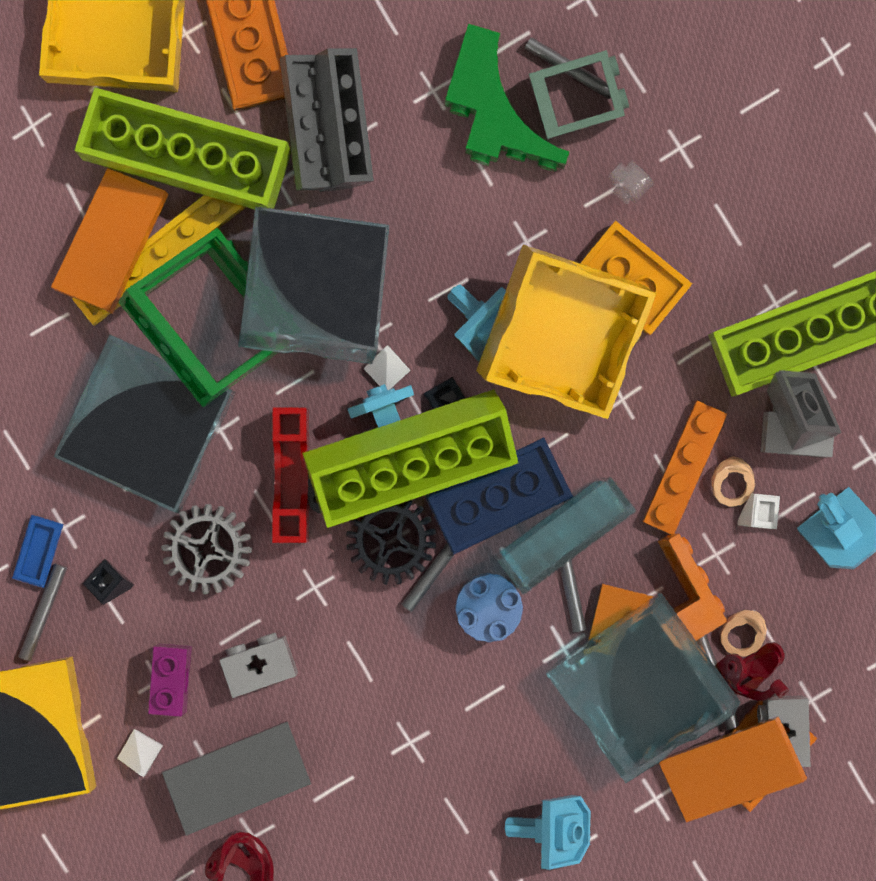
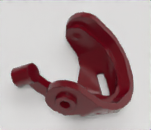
(758, 667)
(257, 864)

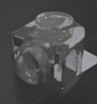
(630, 182)

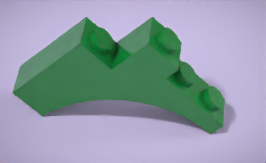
(496, 126)

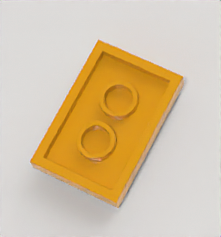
(629, 258)

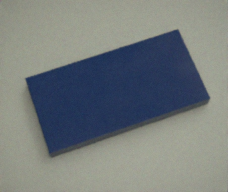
(499, 499)

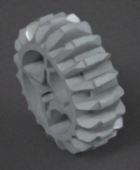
(180, 539)

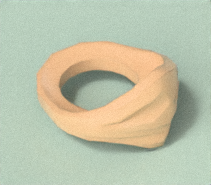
(728, 466)
(738, 619)

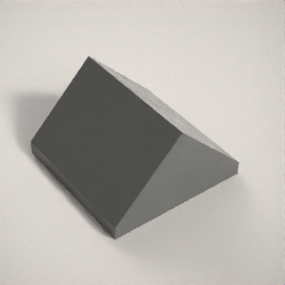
(802, 408)

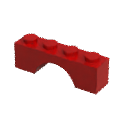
(291, 501)

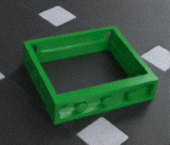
(166, 339)

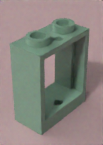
(545, 106)

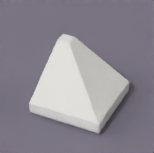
(387, 368)
(760, 511)
(140, 752)

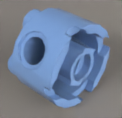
(488, 607)

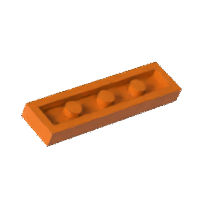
(684, 467)

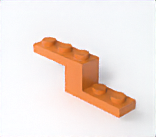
(702, 610)

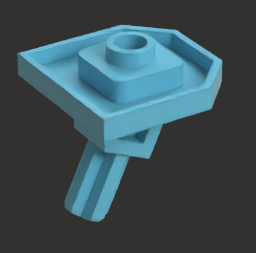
(479, 316)
(382, 404)
(841, 530)
(560, 829)

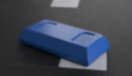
(37, 551)

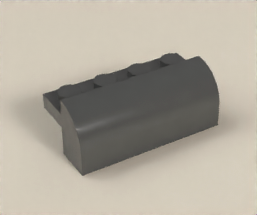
(326, 120)

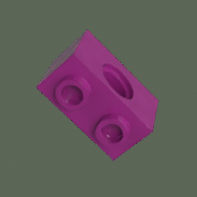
(170, 679)

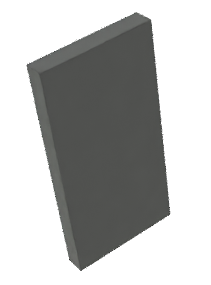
(236, 778)

